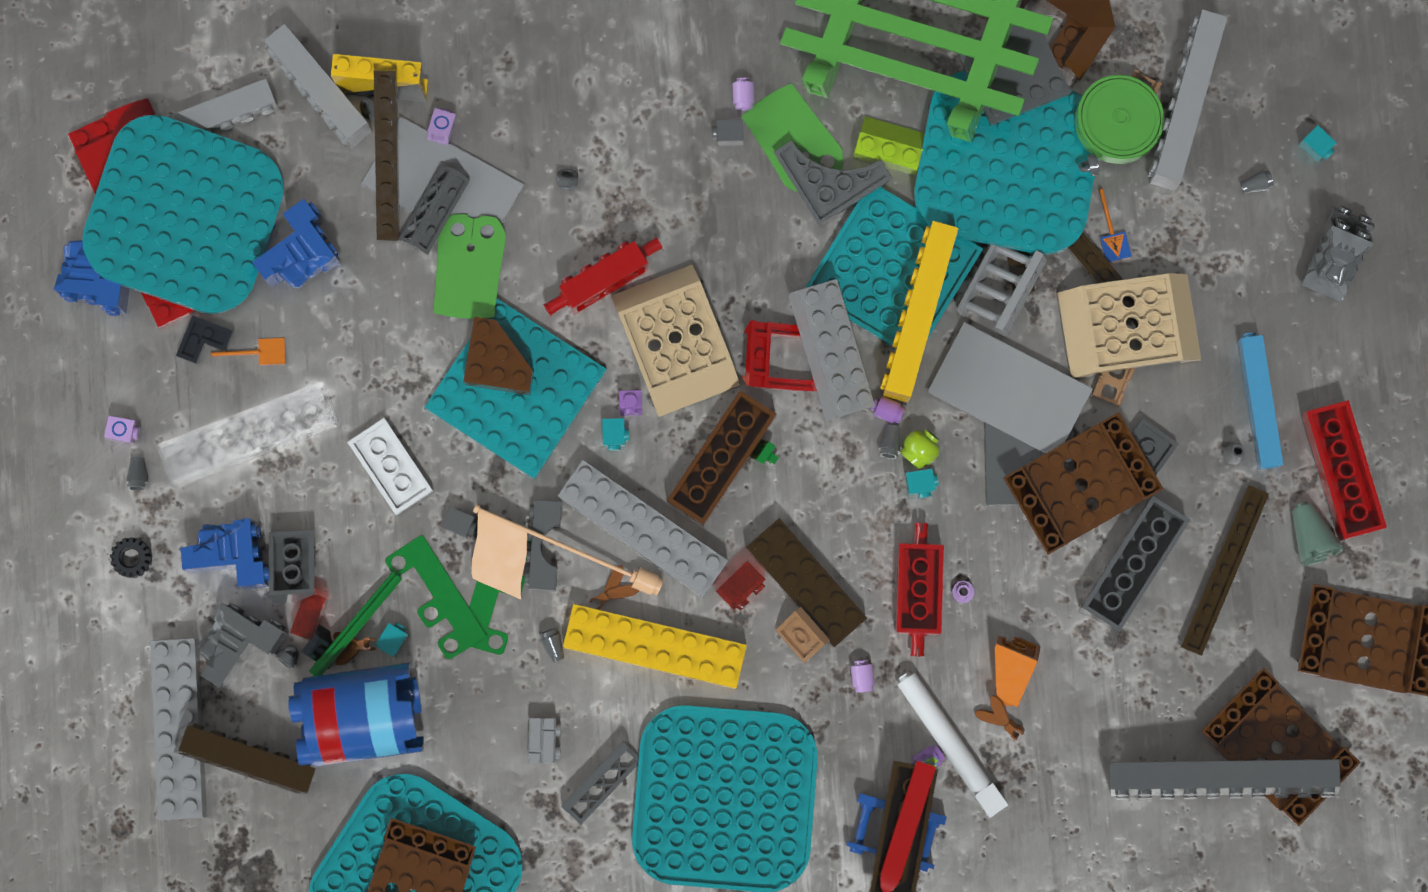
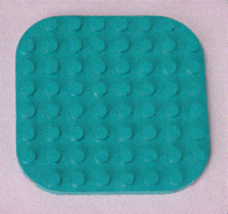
(1012, 183)
(182, 214)
(725, 799)
(418, 802)

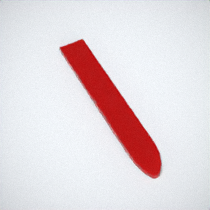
(906, 826)

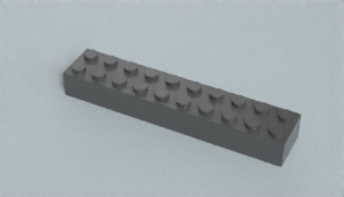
(1225, 778)

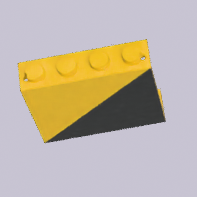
(356, 76)

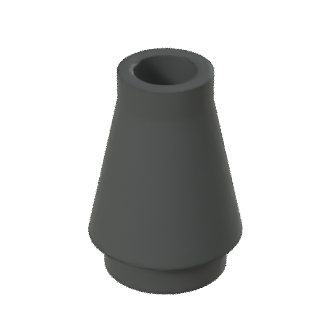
(1259, 182)
(890, 444)
(1230, 456)
(136, 475)
(552, 644)

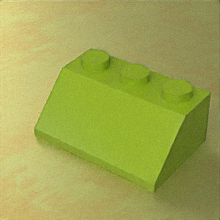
(893, 144)

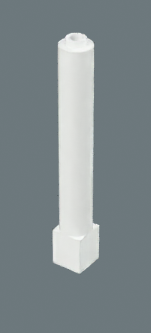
(952, 745)

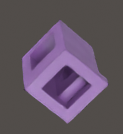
(630, 403)

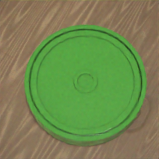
(1119, 119)

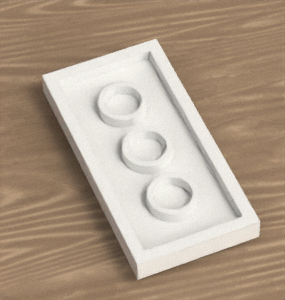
(390, 466)

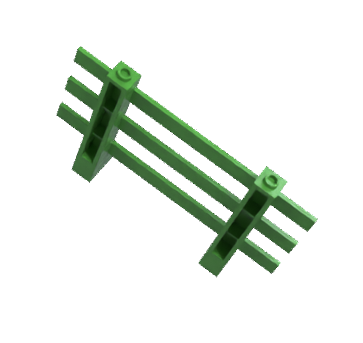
(973, 93)

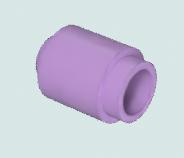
(743, 94)
(862, 676)

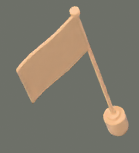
(502, 554)

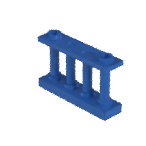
(868, 804)

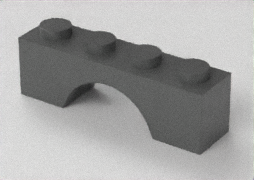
(545, 517)

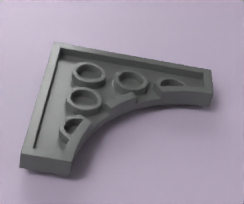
(827, 189)

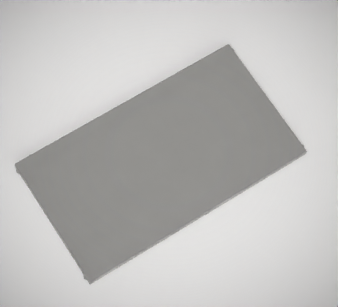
(486, 194)
(1009, 390)

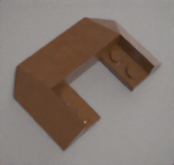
(1083, 35)

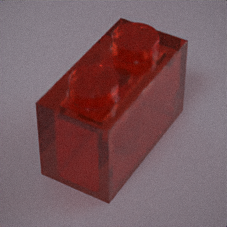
(741, 586)
(309, 616)

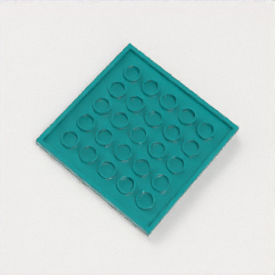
(877, 259)
(516, 425)

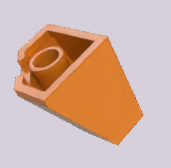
(1014, 667)

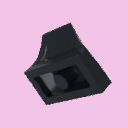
(318, 643)

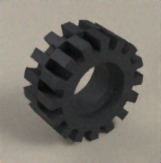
(144, 557)

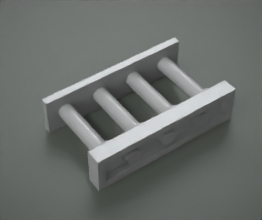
(1013, 302)

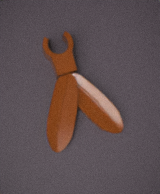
(612, 590)
(353, 649)
(1000, 717)

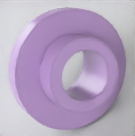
(959, 598)

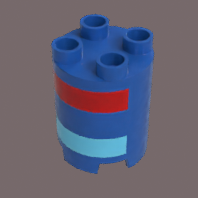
(356, 715)

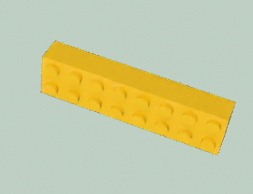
(920, 311)
(654, 646)

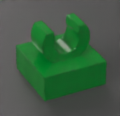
(764, 453)

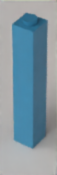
(1260, 401)

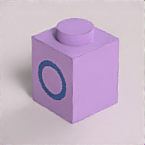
(441, 126)
(122, 430)

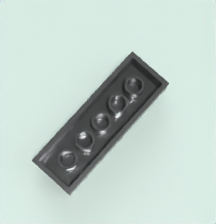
(1134, 564)

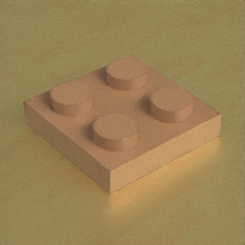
(802, 635)

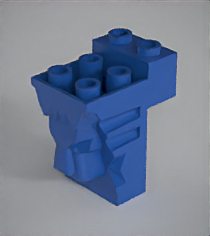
(301, 253)
(81, 282)
(229, 548)

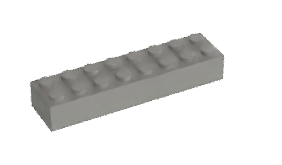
(1188, 101)
(642, 529)
(176, 704)

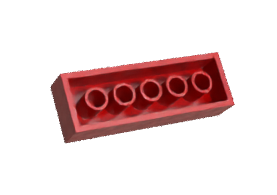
(1344, 470)

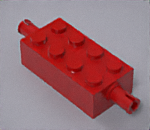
(604, 277)
(919, 589)

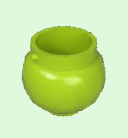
(921, 448)

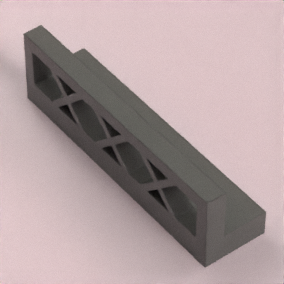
(437, 210)
(595, 777)

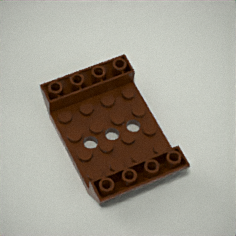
(1114, 475)
(1334, 641)
(1260, 717)
(421, 861)

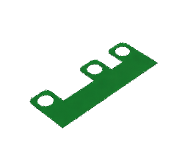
(445, 594)
(482, 607)

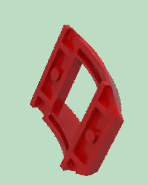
(758, 357)

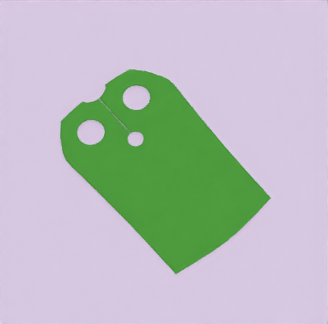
(785, 118)
(468, 279)

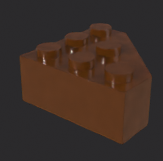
(495, 360)

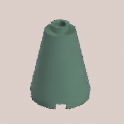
(1313, 535)

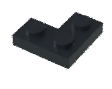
(200, 334)

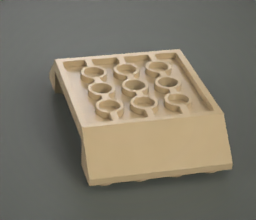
(1098, 331)
(679, 371)

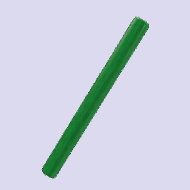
(355, 624)

